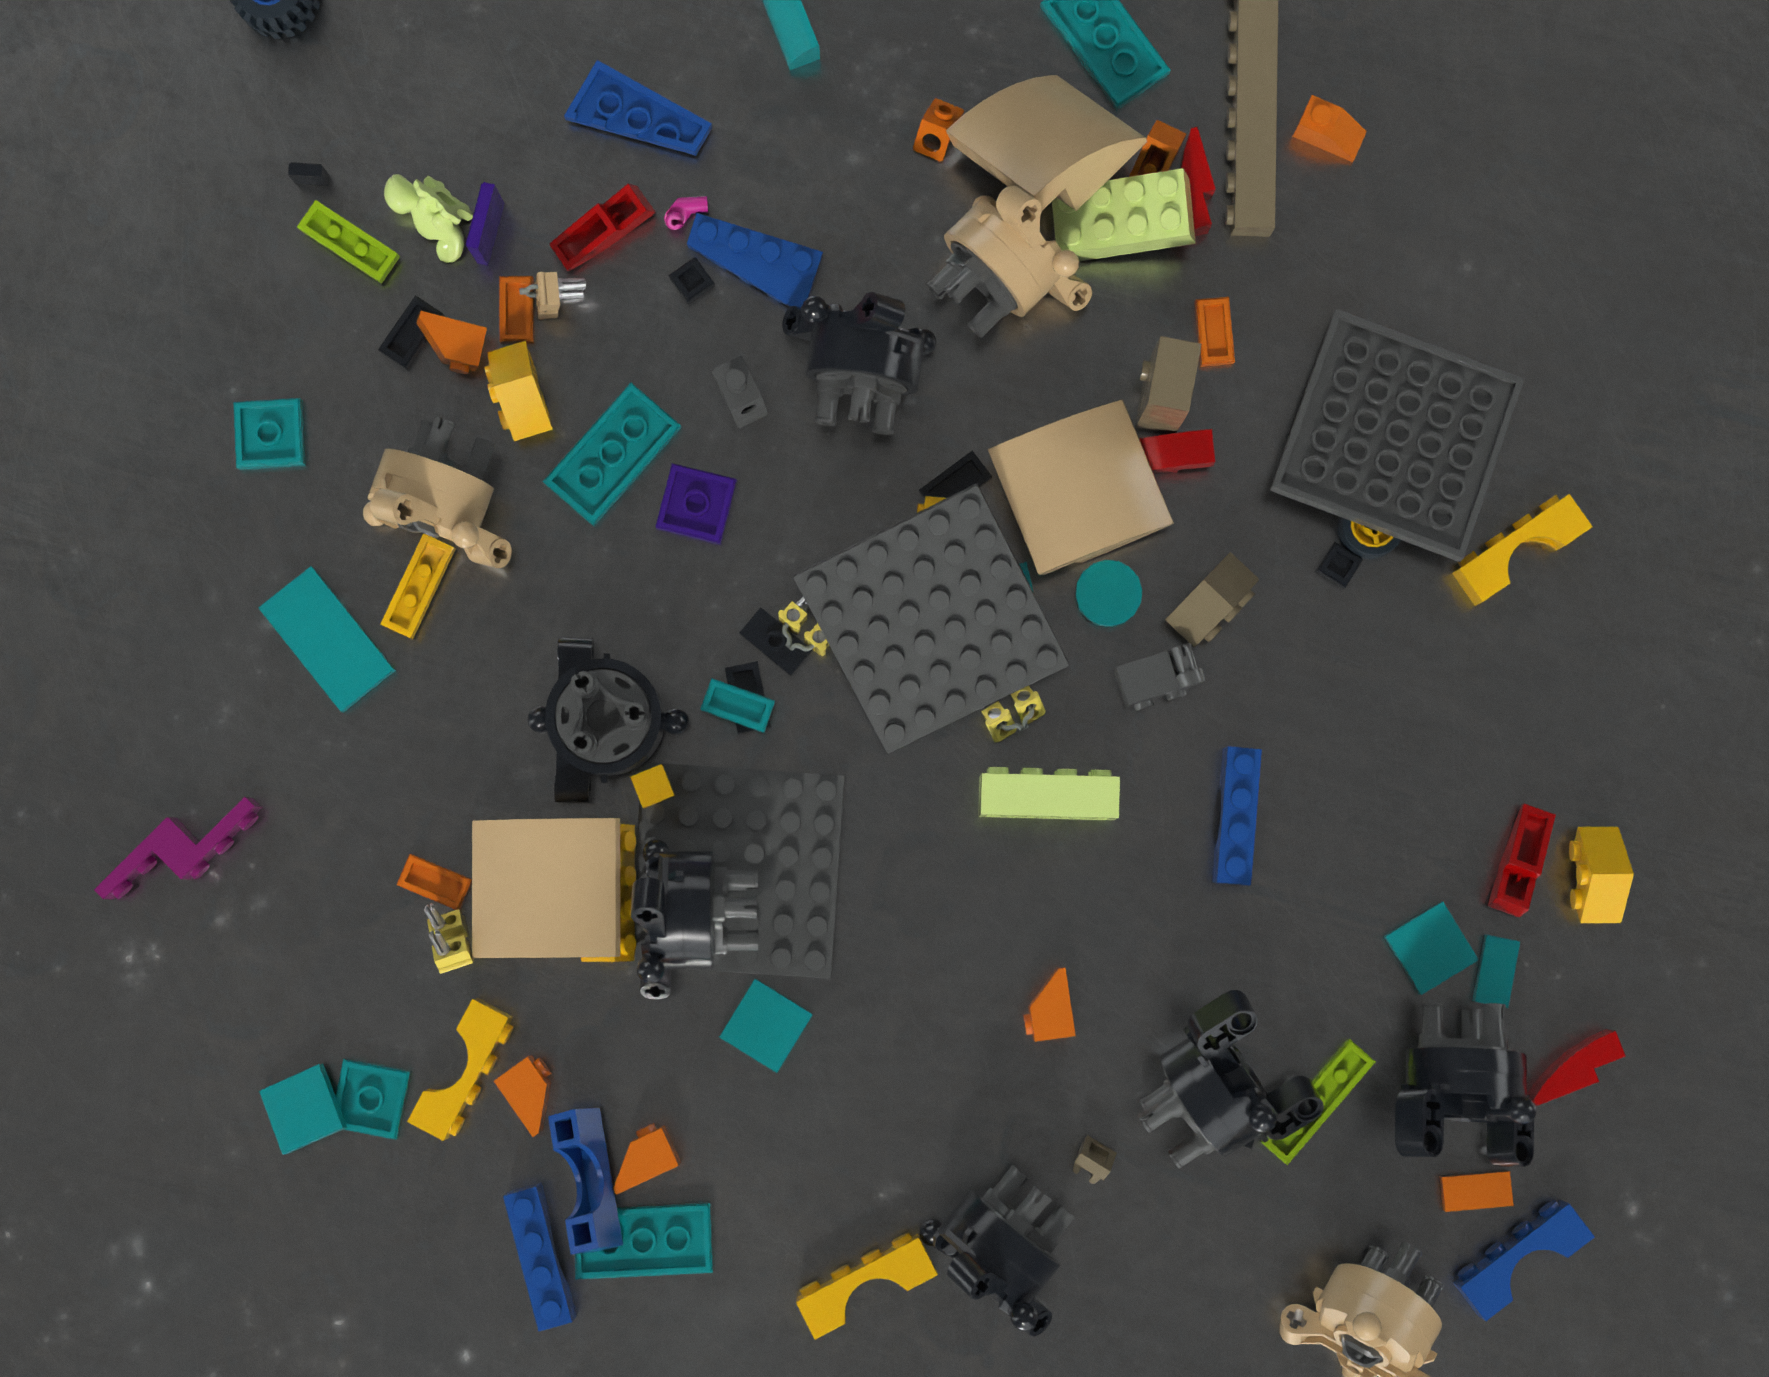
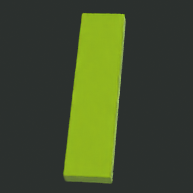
(1333, 1085)

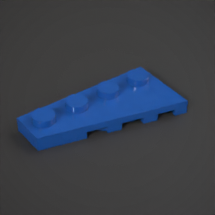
(632, 110)
(767, 262)

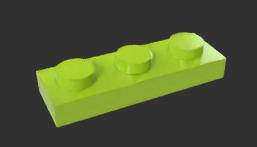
(348, 241)

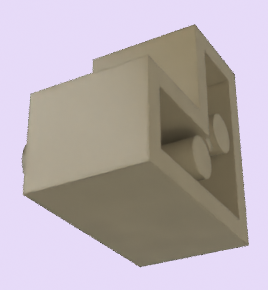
(1215, 598)

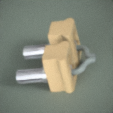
(550, 290)

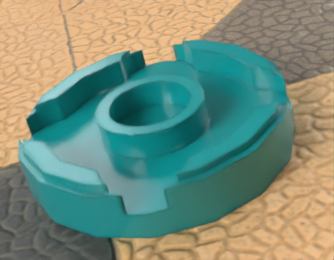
(1108, 593)

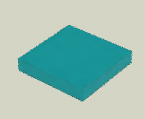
(269, 433)
(1431, 948)
(766, 1025)
(372, 1097)
(303, 1109)

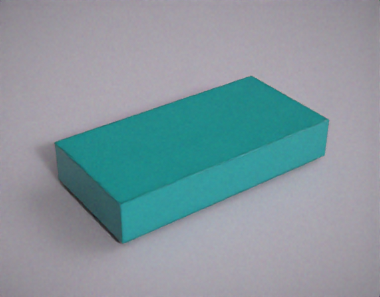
(737, 705)
(1496, 970)

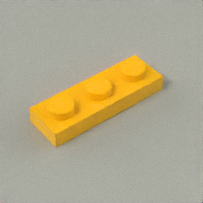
(418, 586)

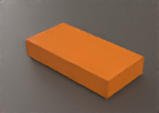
(515, 310)
(1214, 331)
(434, 882)
(1476, 1191)

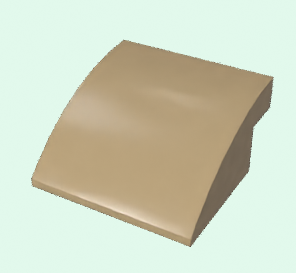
(1046, 140)
(1080, 487)
(546, 888)

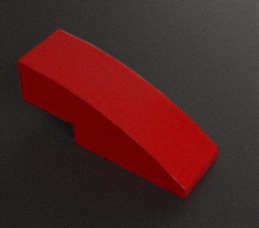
(1201, 181)
(602, 227)
(1179, 451)
(1522, 861)
(1577, 1067)

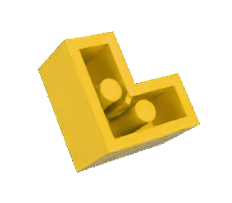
(517, 389)
(1601, 874)

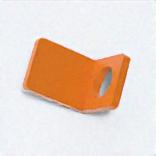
(936, 121)

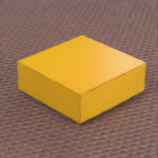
(652, 786)

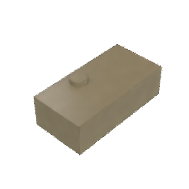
(1167, 386)

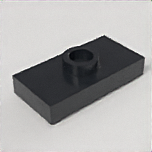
(767, 636)

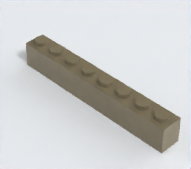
(1252, 118)

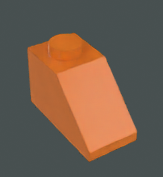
(1330, 129)
(1160, 150)
(453, 341)
(1051, 1010)
(527, 1092)
(646, 1158)

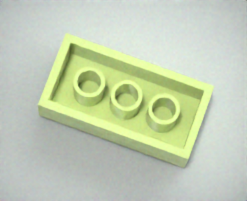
(1128, 217)
(1049, 796)

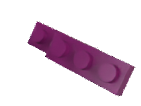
(178, 849)

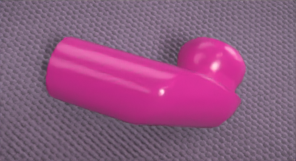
(682, 209)

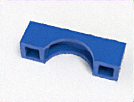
(1238, 816)
(581, 1141)
(534, 1242)
(1488, 1282)

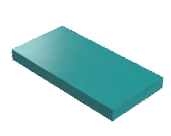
(1108, 46)
(612, 454)
(327, 639)
(655, 1243)

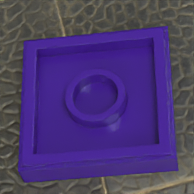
(485, 223)
(696, 503)

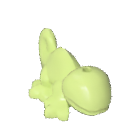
(433, 212)

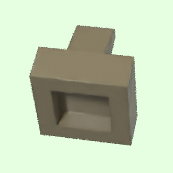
(1095, 1159)

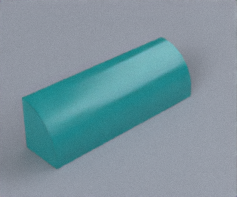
(793, 31)

